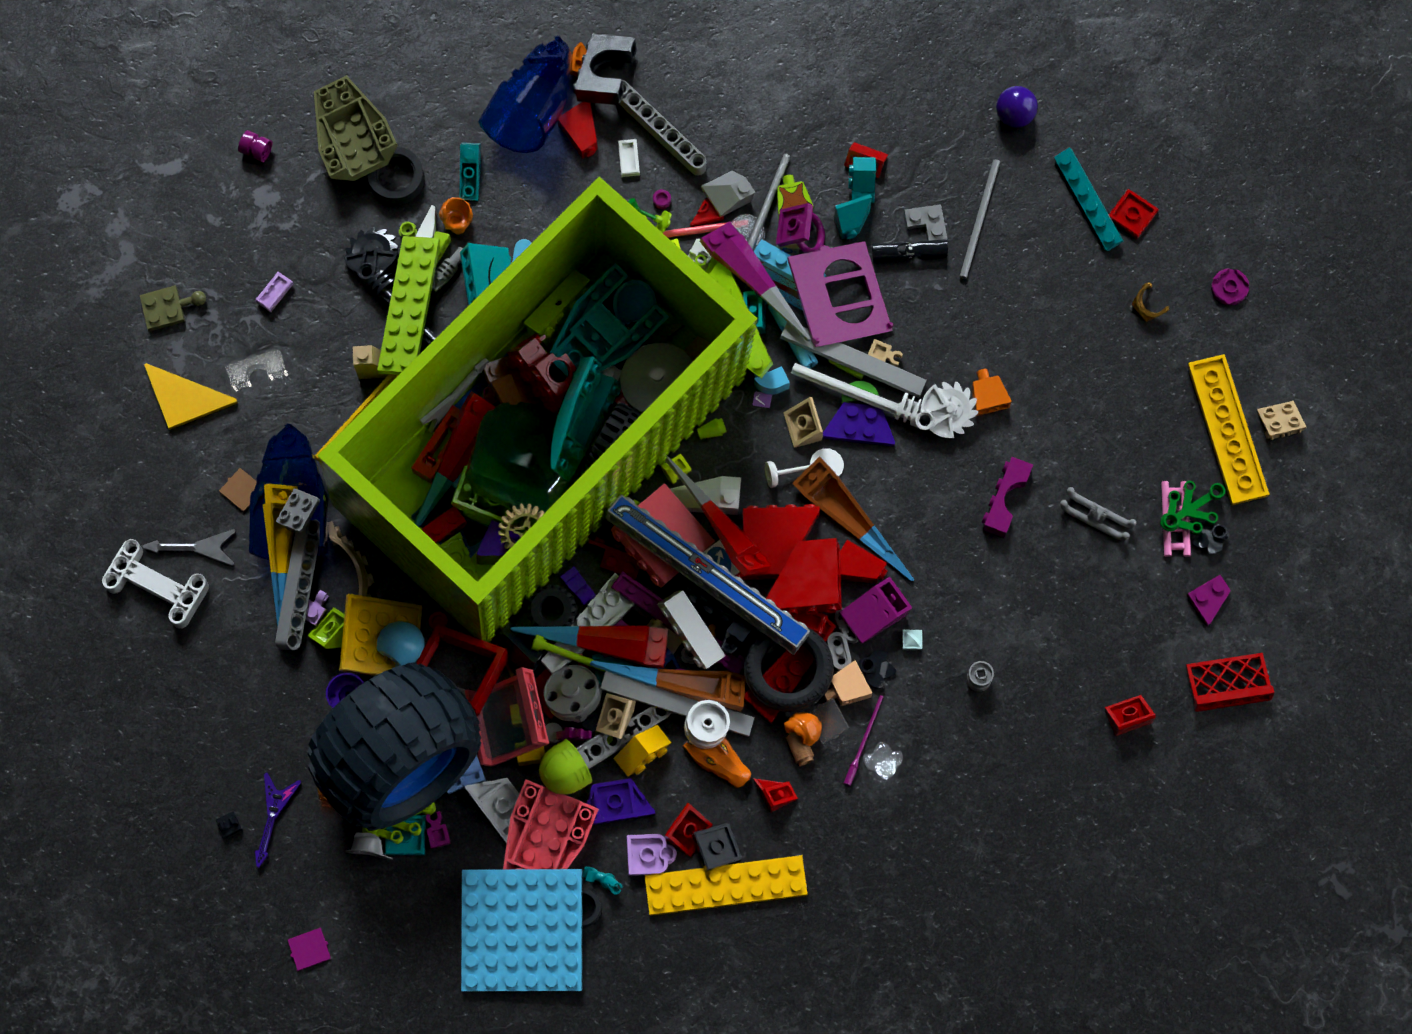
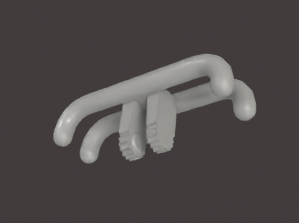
(1097, 516)

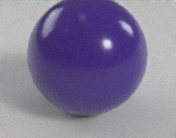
(1016, 106)

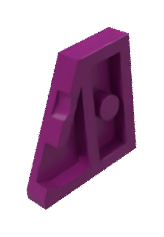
(1209, 598)

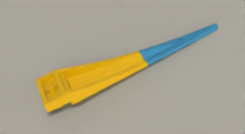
(278, 539)

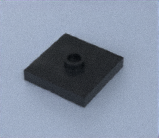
(717, 846)

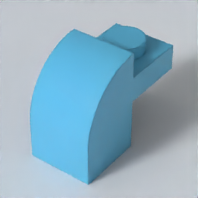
(772, 382)

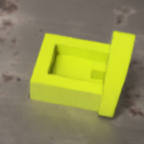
(681, 463)

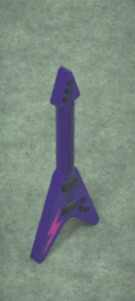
(276, 802)

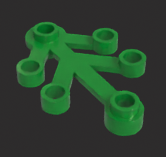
(1190, 509)

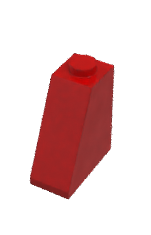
(580, 129)
(860, 565)

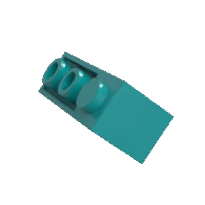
(470, 170)

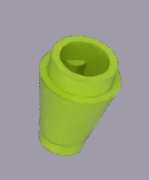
(712, 429)

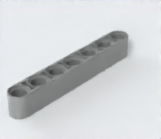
(662, 135)
(298, 587)

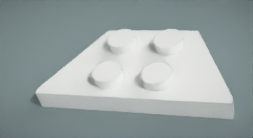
(496, 802)

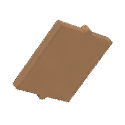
(239, 489)

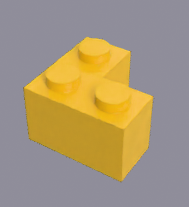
(642, 749)

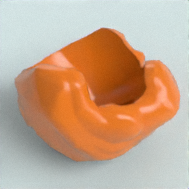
(456, 215)
(804, 725)

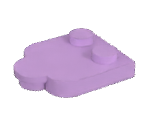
(648, 854)

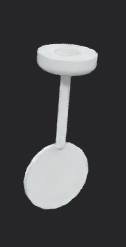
(830, 456)

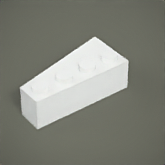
(691, 629)

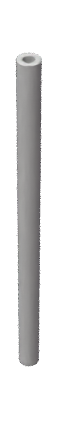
(768, 201)
(979, 219)

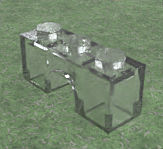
(240, 371)

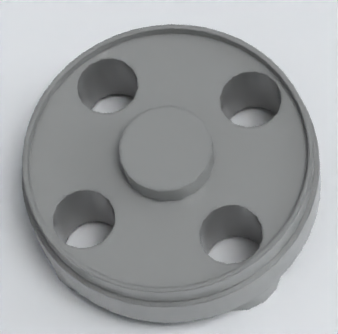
(572, 693)

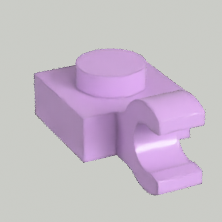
(315, 610)

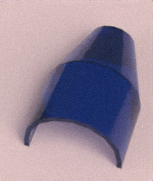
(531, 99)
(290, 463)

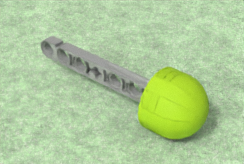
(567, 768)

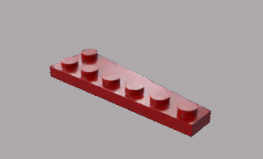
(786, 674)

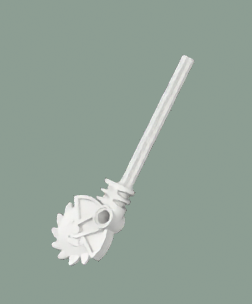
(946, 407)

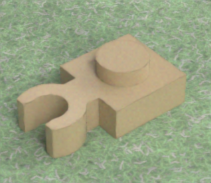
(883, 352)

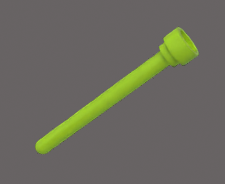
(540, 643)

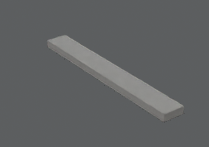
(859, 362)
(666, 700)

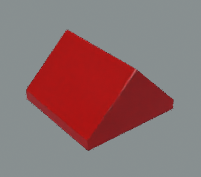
(1129, 715)
(684, 826)

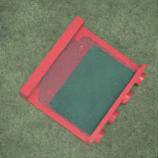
(511, 719)

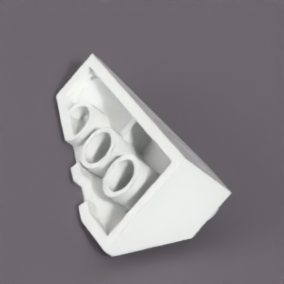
(721, 490)

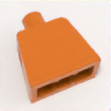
(989, 393)

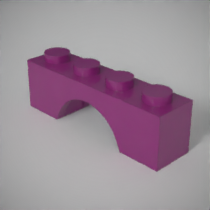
(1015, 476)

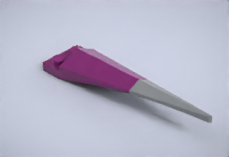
(736, 255)

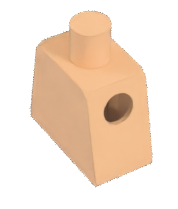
(849, 686)

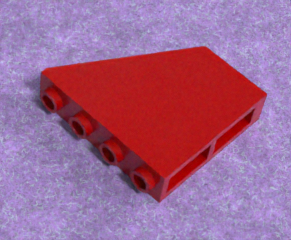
(777, 532)
(810, 579)

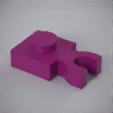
(573, 734)
(438, 833)

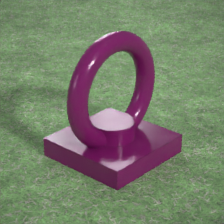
(795, 227)

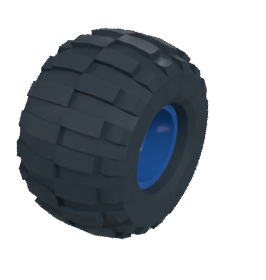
(394, 746)

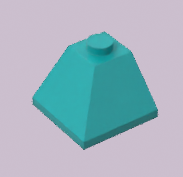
(851, 216)

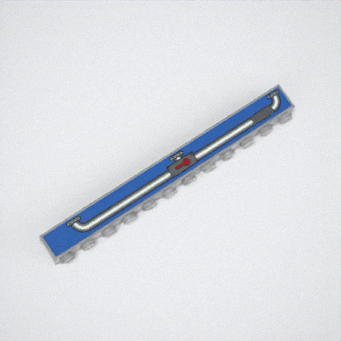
(707, 574)

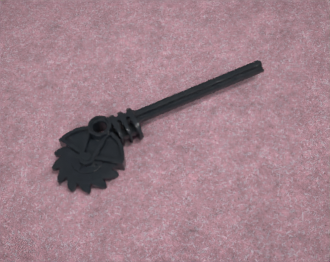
(375, 255)

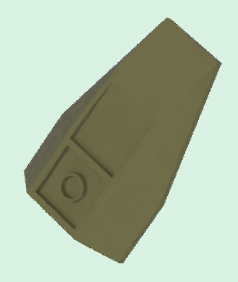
(351, 131)

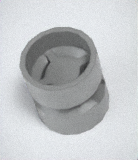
(980, 676)

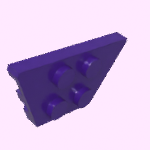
(859, 424)
(618, 801)

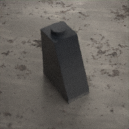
(519, 648)

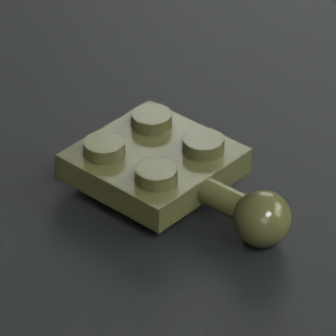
(164, 307)

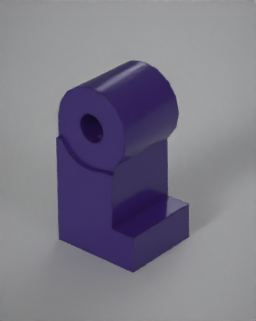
(577, 586)

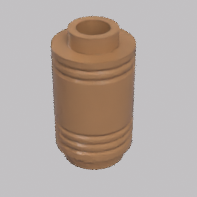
(802, 753)

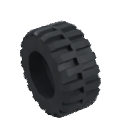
(618, 422)

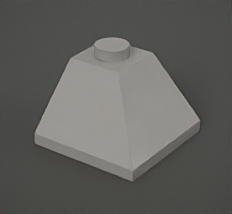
(728, 192)

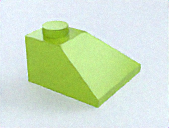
(329, 630)

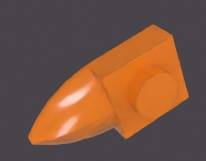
(576, 61)

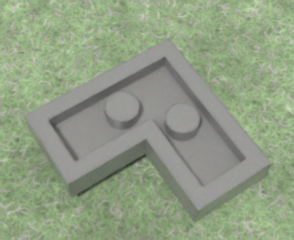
(928, 217)

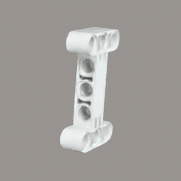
(155, 583)

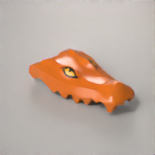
(721, 761)

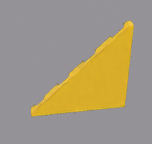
(184, 399)

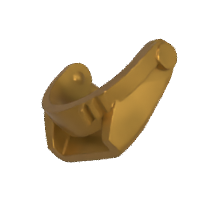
(1140, 308)

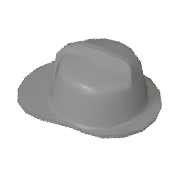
(367, 845)

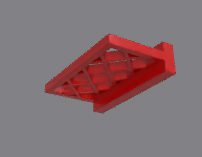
(1236, 696)

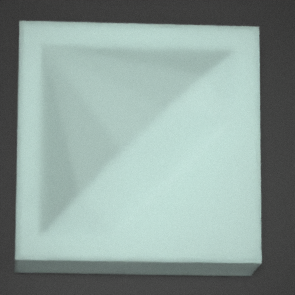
(912, 640)

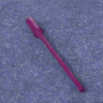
(854, 765)

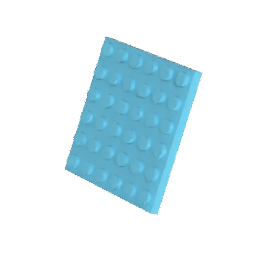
(521, 930)

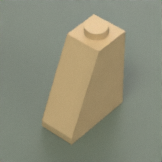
(366, 362)

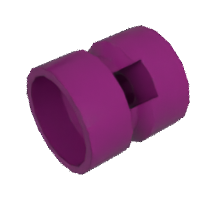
(253, 145)

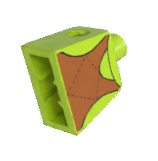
(792, 194)

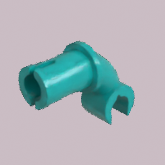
(606, 879)

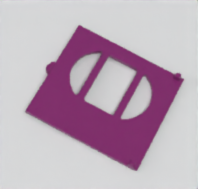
(819, 314)

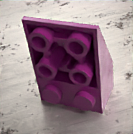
(876, 610)

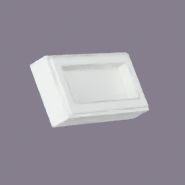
(629, 158)

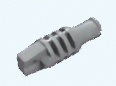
(446, 270)

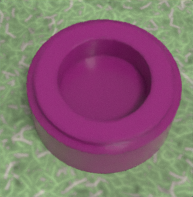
(661, 199)

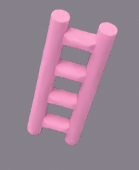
(1168, 546)

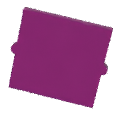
(309, 949)

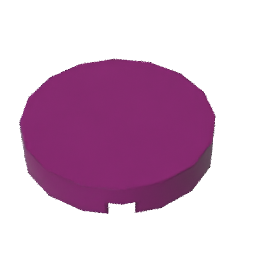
(1230, 286)

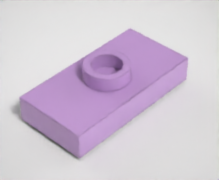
(274, 292)

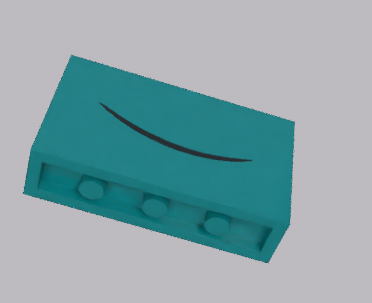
(482, 266)

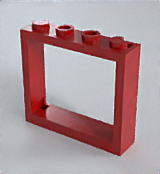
(474, 645)

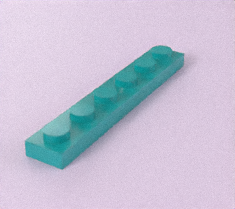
(1088, 199)

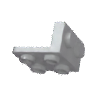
(298, 511)

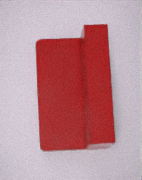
(859, 150)

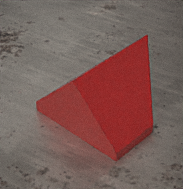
(775, 793)

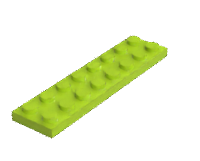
(408, 303)

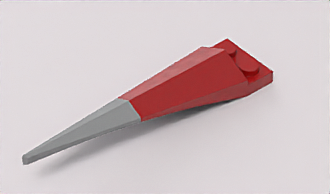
(739, 547)

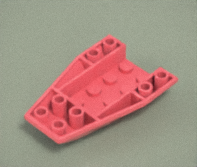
(546, 829)

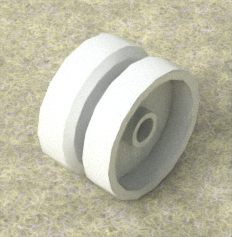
(717, 725)

